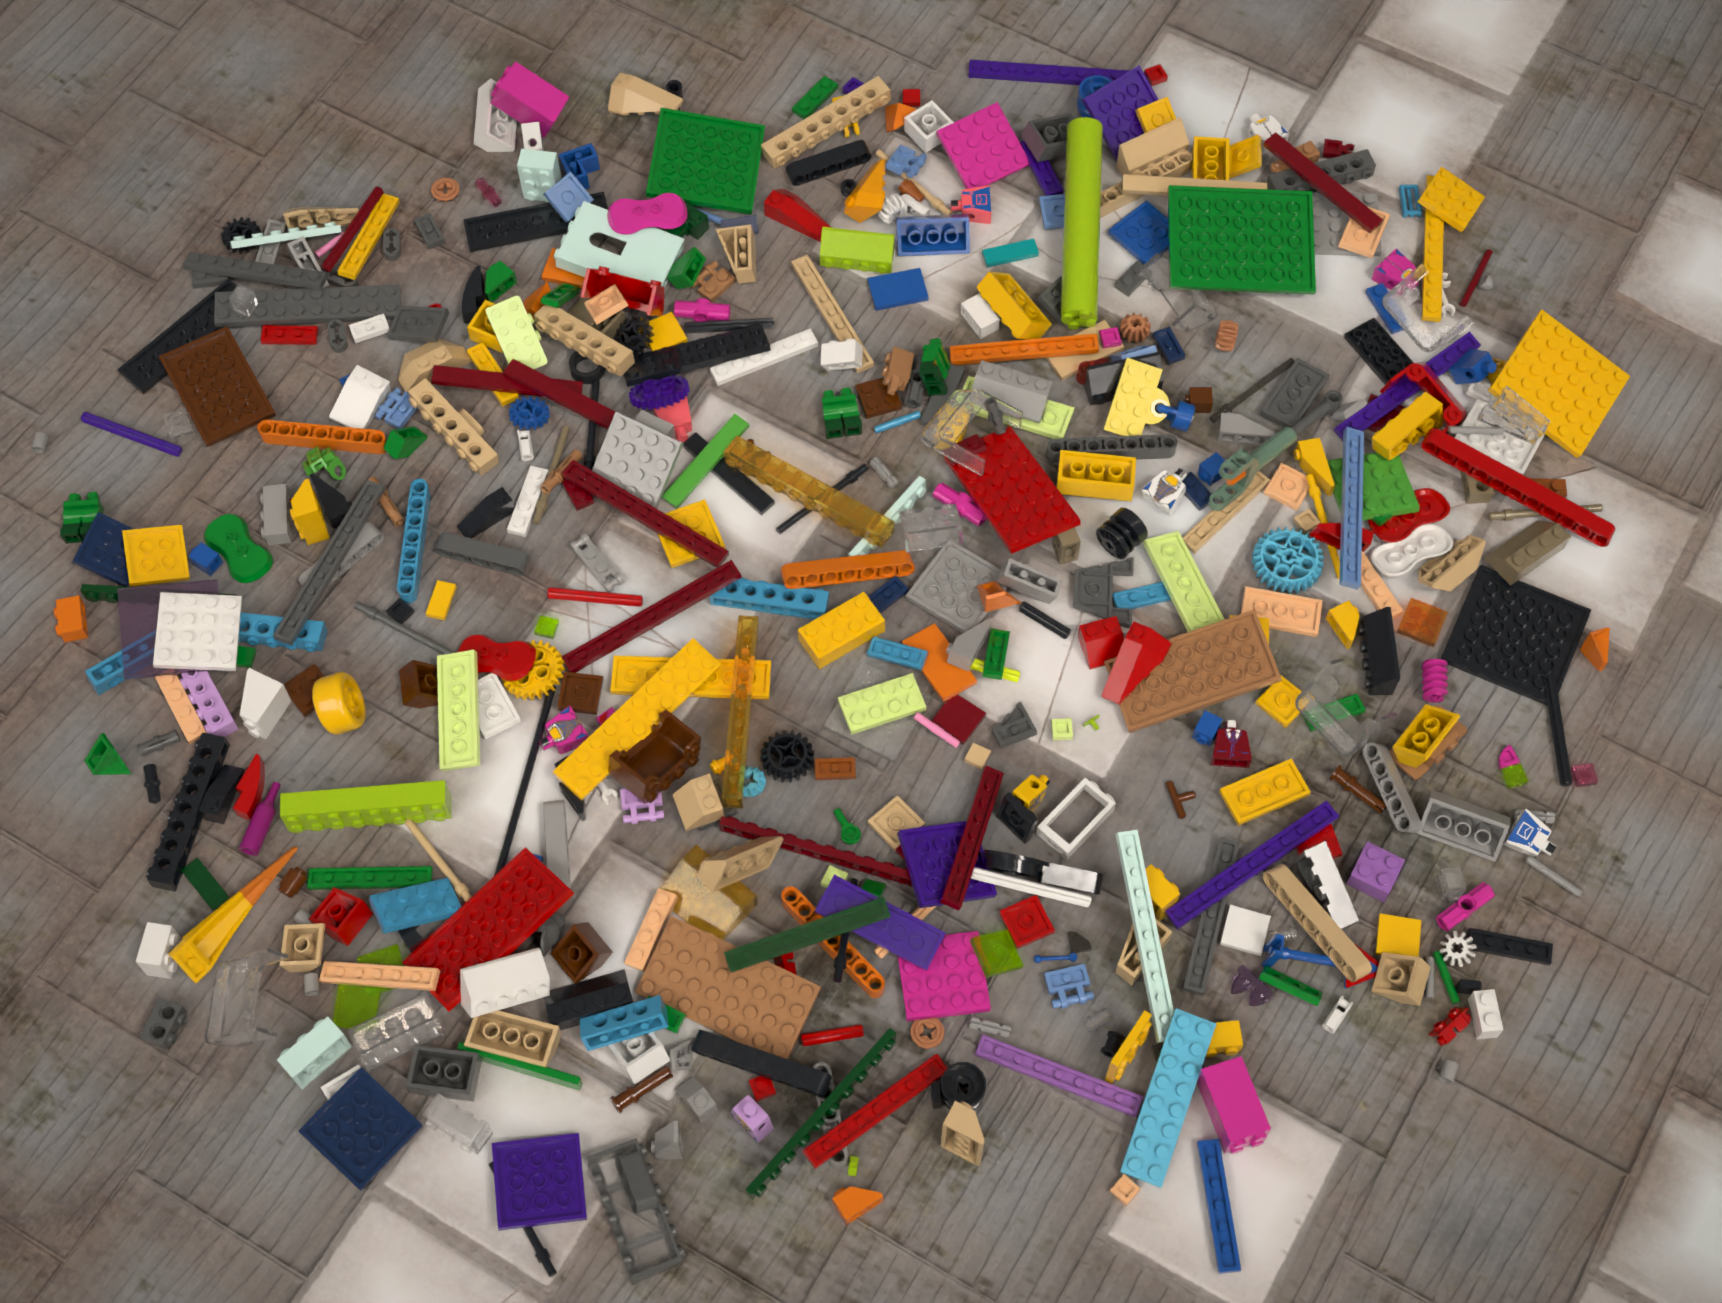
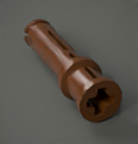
(1350, 784)
(632, 1094)

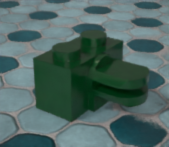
(695, 224)

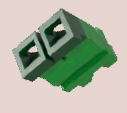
(934, 368)
(841, 407)
(79, 516)

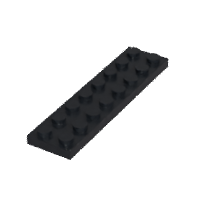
(519, 225)
(697, 354)
(145, 367)

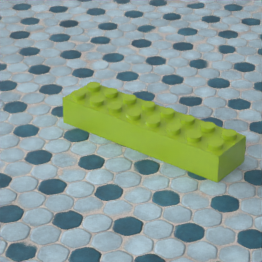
(366, 806)

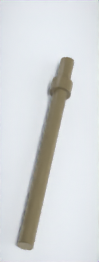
(541, 505)
(1509, 514)

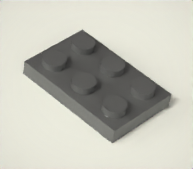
(418, 323)

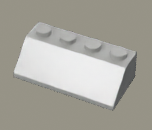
(493, 128)
(504, 982)

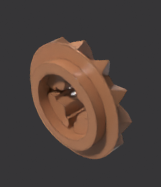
(439, 186)
(923, 1041)

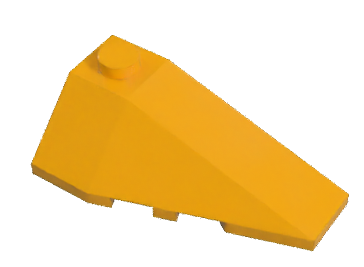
(868, 194)

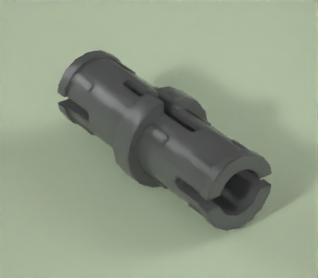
(995, 415)
(145, 748)

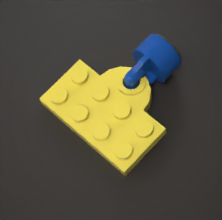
(1141, 402)

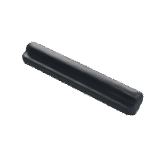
(1044, 620)

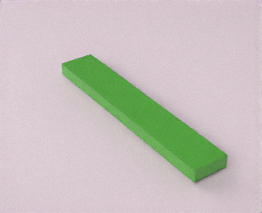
(704, 462)

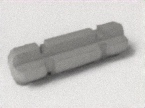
(884, 472)
(1548, 817)
(990, 1026)

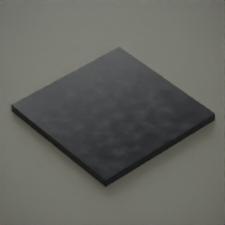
(1515, 635)

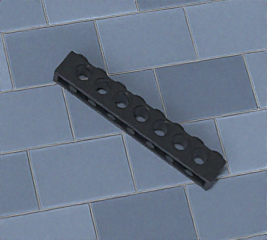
(169, 878)

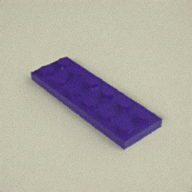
(900, 934)

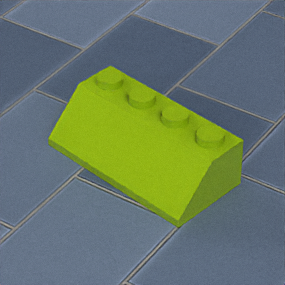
(857, 250)

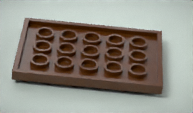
(217, 386)

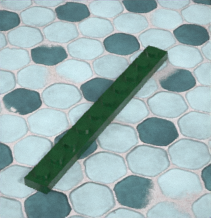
(816, 1120)

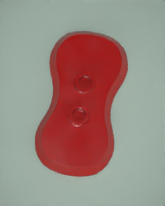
(1432, 509)
(507, 660)

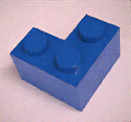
(580, 162)

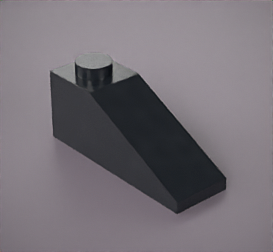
(332, 501)
(487, 513)
(221, 794)

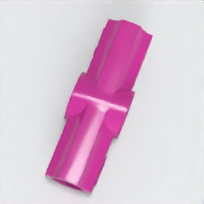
(702, 310)
(963, 503)
(1474, 900)

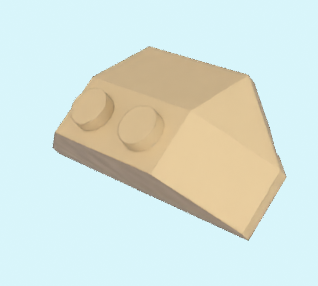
(419, 362)
(1454, 566)

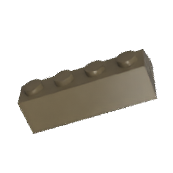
(1528, 550)

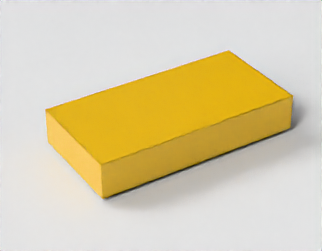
(441, 600)

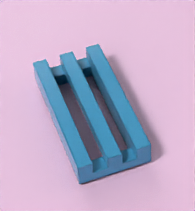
(1411, 212)

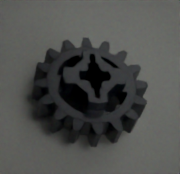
(239, 228)
(635, 334)

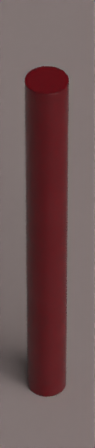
(1476, 277)

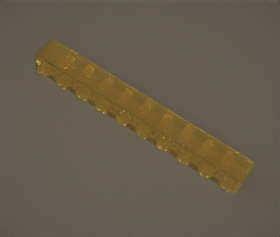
(809, 491)
(740, 712)

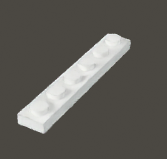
(779, 351)

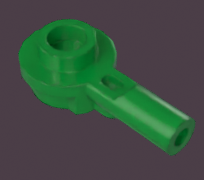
(850, 834)

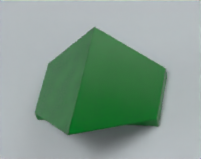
(104, 758)

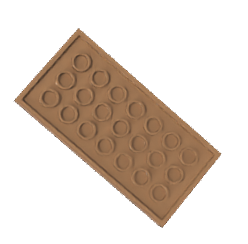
(1202, 671)
(751, 1006)

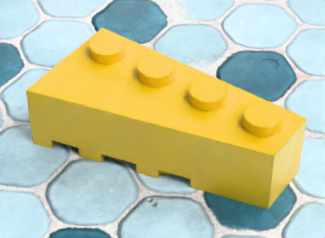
(1408, 426)

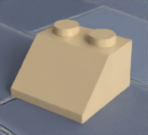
(698, 803)
(303, 946)
(1401, 978)

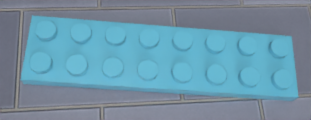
(1167, 1098)

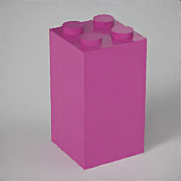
(528, 97)
(1233, 1105)

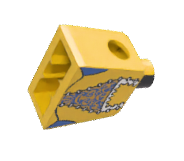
(1032, 791)

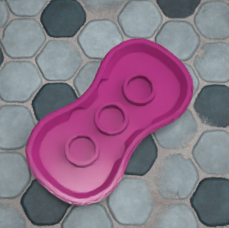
(631, 215)

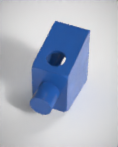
(1472, 367)

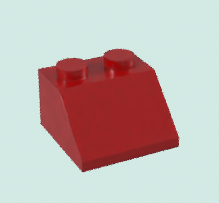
(1100, 641)
(342, 915)

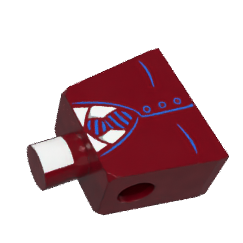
(1231, 747)

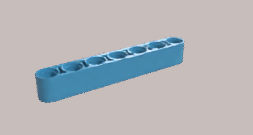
(416, 548)

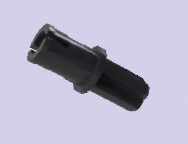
(152, 783)

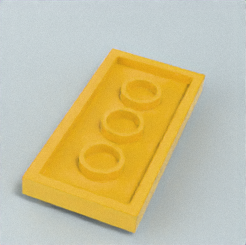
(1264, 792)

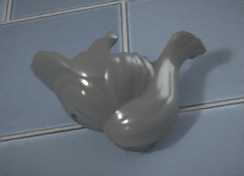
(549, 932)

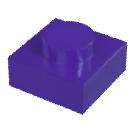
(851, 85)

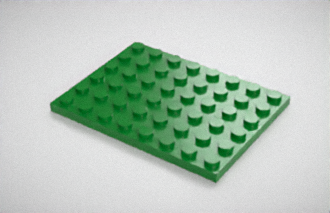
(1241, 240)

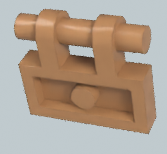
(716, 285)

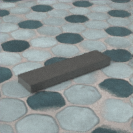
(936, 402)

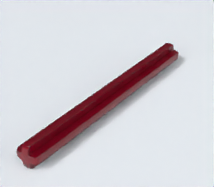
(352, 229)

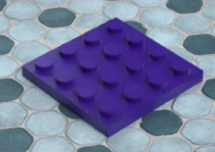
(1116, 106)
(929, 858)
(538, 1181)

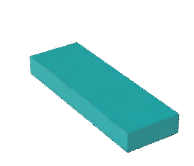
(1010, 253)

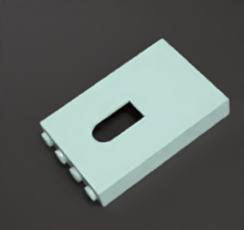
(645, 257)

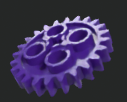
(659, 392)

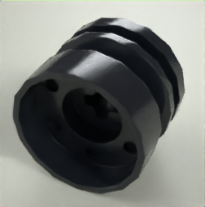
(1122, 533)
(963, 1075)

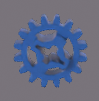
(529, 413)

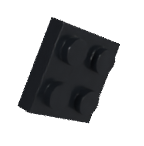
(1017, 817)

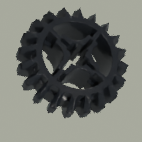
(776, 747)

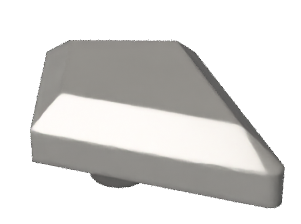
(1347, 410)
(682, 1055)

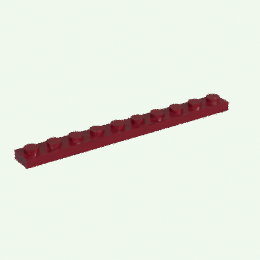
(645, 514)
(651, 617)
(824, 853)

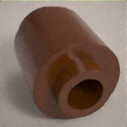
(293, 882)

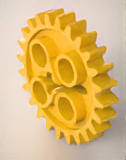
(537, 685)

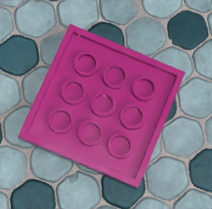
(983, 147)
(949, 986)

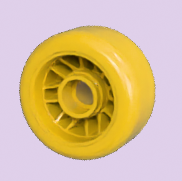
(339, 703)

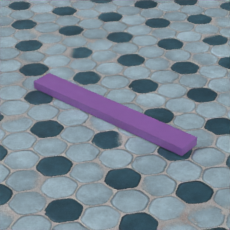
(1059, 1075)

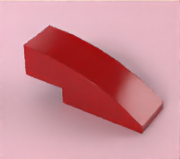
(1331, 534)
(250, 789)

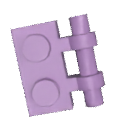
(632, 803)

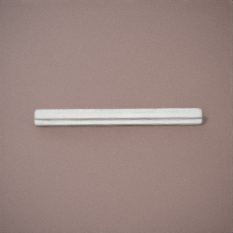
(1031, 887)

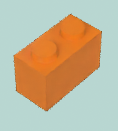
(71, 618)

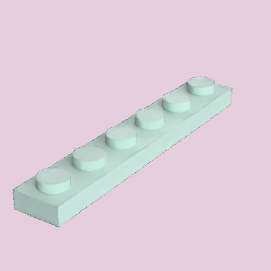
(277, 236)
(904, 503)

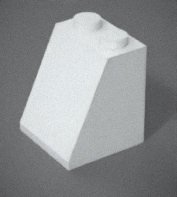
(262, 703)

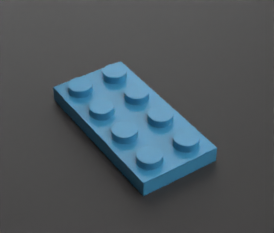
(414, 905)

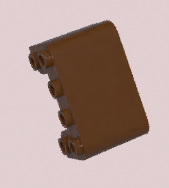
(657, 759)

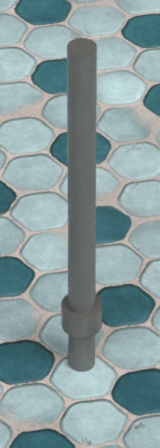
(374, 614)

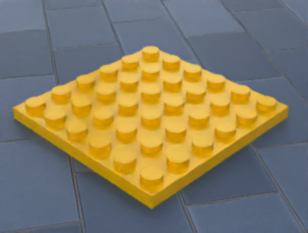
(1562, 381)

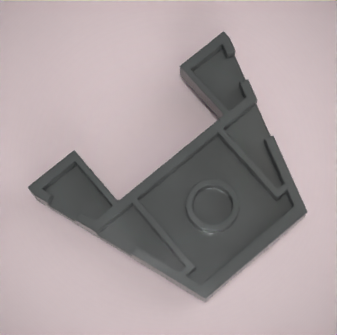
(1094, 590)

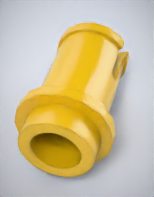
(717, 765)

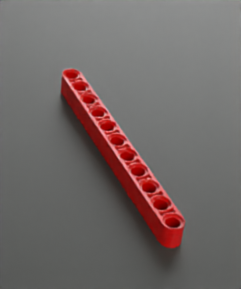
(1518, 487)

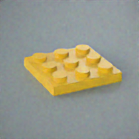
(1451, 199)
(698, 518)
(155, 555)
(1129, 1048)

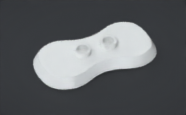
(1422, 544)

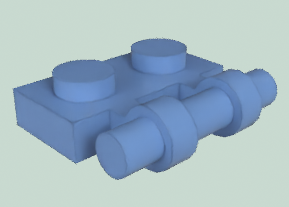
(901, 159)
(400, 412)
(1065, 980)

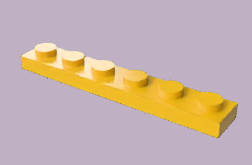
(368, 237)

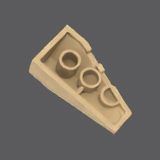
(635, 95)
(307, 216)

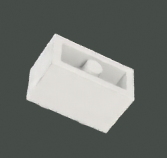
(980, 316)
(841, 355)
(1485, 1014)

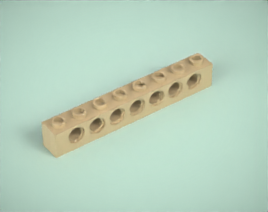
(826, 122)

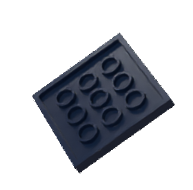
(360, 1129)

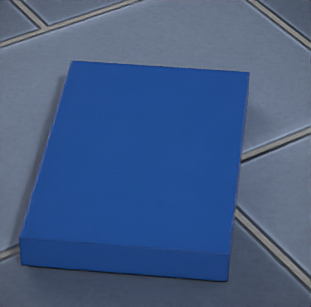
(897, 289)

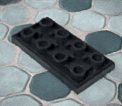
(1378, 350)

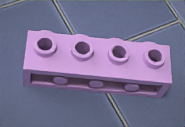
(209, 702)

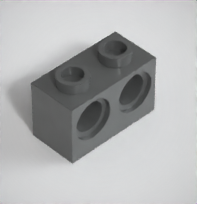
(157, 1022)

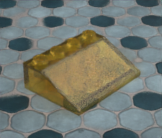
(699, 906)

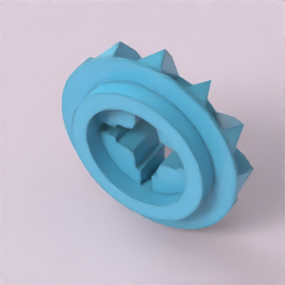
(759, 782)

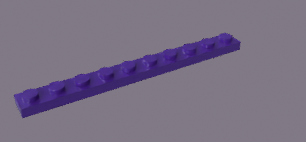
(1037, 72)
(1406, 388)
(1251, 865)

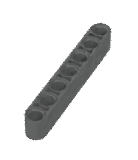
(1120, 446)

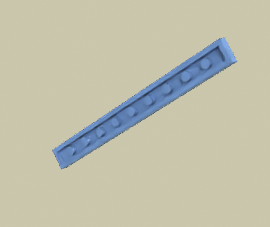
(1351, 508)

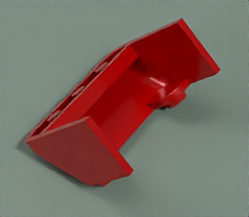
(637, 293)
(1427, 380)

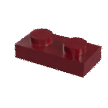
(972, 444)
(578, 496)

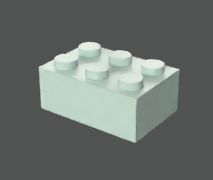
(537, 173)
(314, 1052)

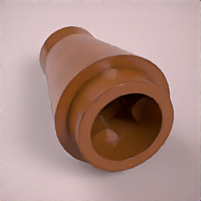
(910, 188)

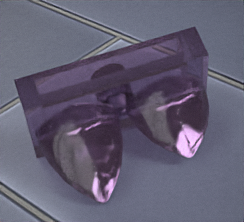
(1244, 980)

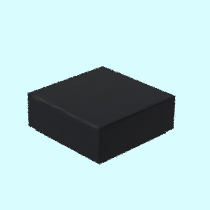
(400, 611)
(1467, 986)
(936, 1095)

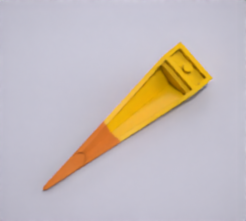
(207, 940)

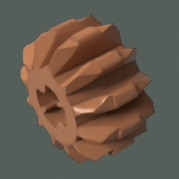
(1135, 327)
(1226, 335)

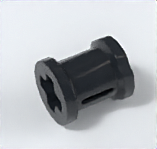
(1112, 1044)

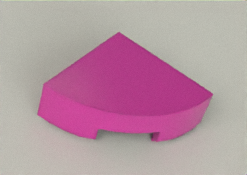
(1507, 758)

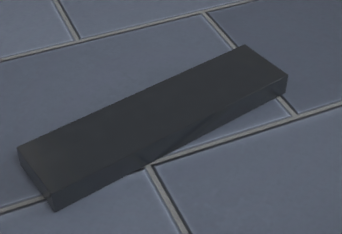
(1511, 946)

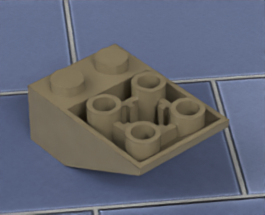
(606, 327)

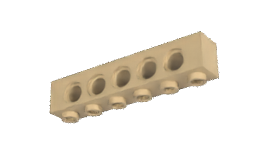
(584, 339)
(439, 405)

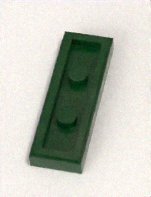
(205, 884)

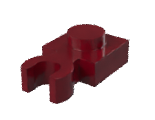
(1334, 148)

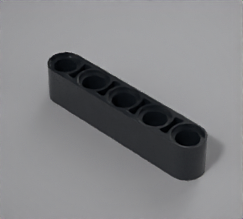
(828, 162)

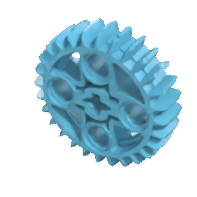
(1288, 560)

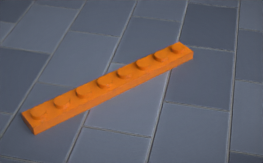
(1024, 349)

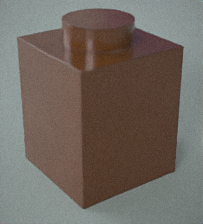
(1201, 398)

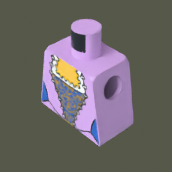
(751, 1117)

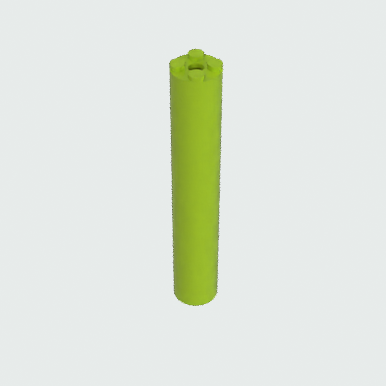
(1081, 223)

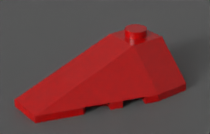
(794, 212)
(1137, 657)

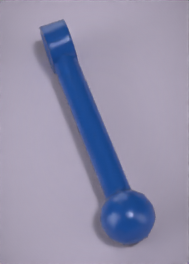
(1072, 957)

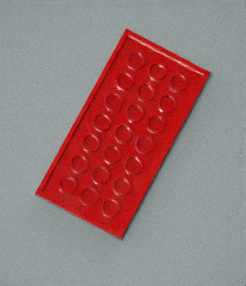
(1016, 493)
(491, 923)

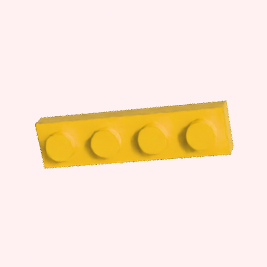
(484, 361)

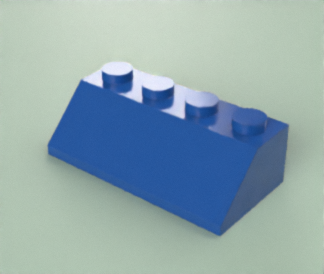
(933, 235)

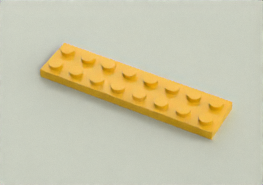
(632, 672)

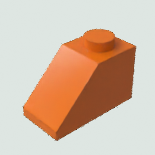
(855, 1202)

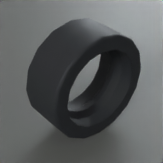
(586, 378)

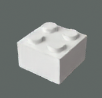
(923, 125)
(154, 950)

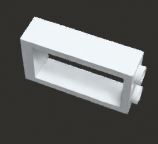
(1059, 844)

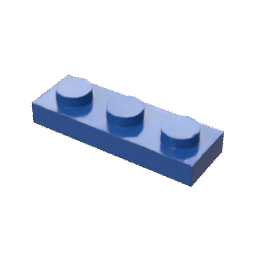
(1376, 296)

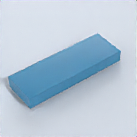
(1141, 596)
(897, 653)

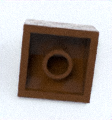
(419, 684)
(581, 951)

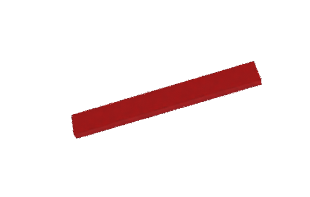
(875, 1111)

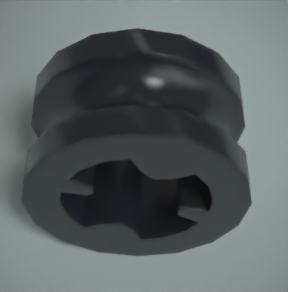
(845, 183)

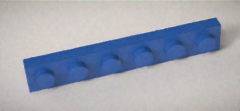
(1218, 1206)

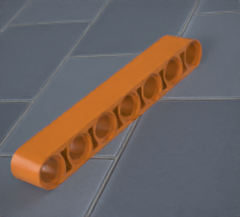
(314, 433)
(847, 569)
(857, 961)

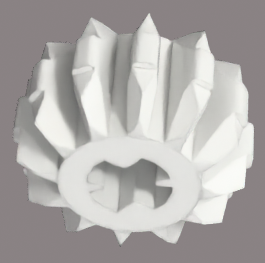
(893, 207)
(1459, 941)

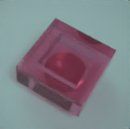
(1584, 775)

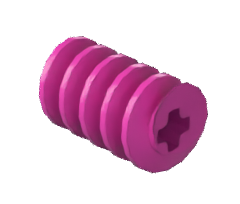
(1434, 680)

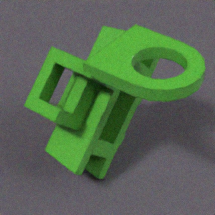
(318, 459)

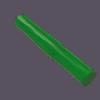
(1446, 977)

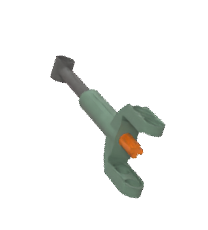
(1249, 464)

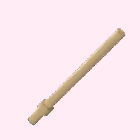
(936, 203)
(460, 888)

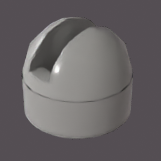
(1486, 282)

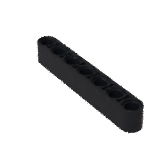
(761, 1063)

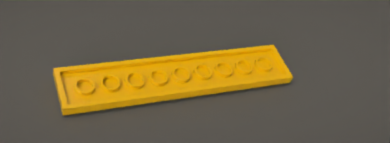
(633, 720)

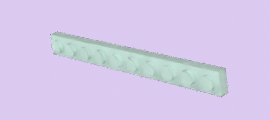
(1145, 931)

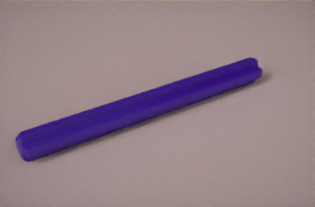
(131, 434)

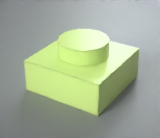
(1062, 729)
(830, 873)

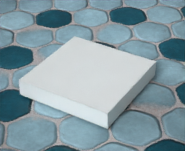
(1245, 930)

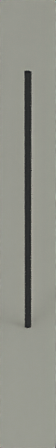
(525, 781)

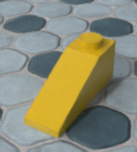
(1313, 461)

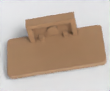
(1448, 743)

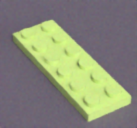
(1053, 423)
(1183, 580)
(458, 710)

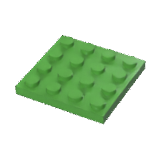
(1384, 486)

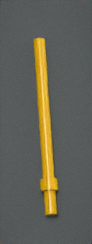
(1315, 493)

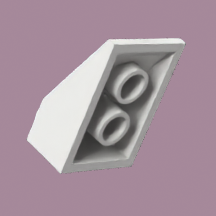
(360, 398)
(640, 1055)

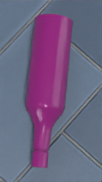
(260, 823)

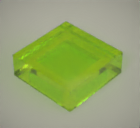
(546, 627)
(1514, 776)

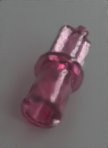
(488, 192)

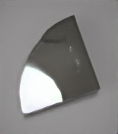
(1078, 943)

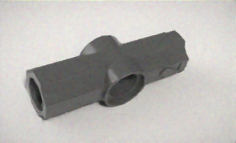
(915, 388)

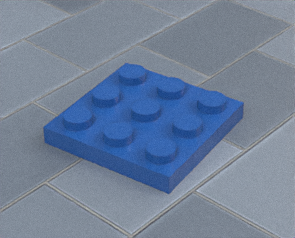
(1142, 232)

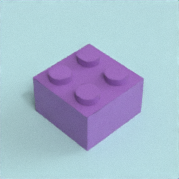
(1375, 872)

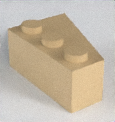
(740, 250)
(1129, 964)

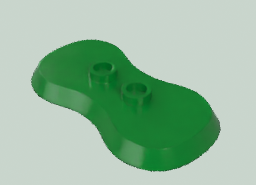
(232, 540)

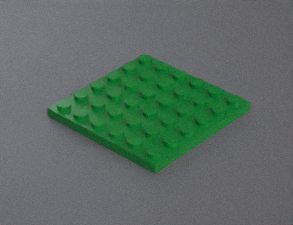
(706, 160)

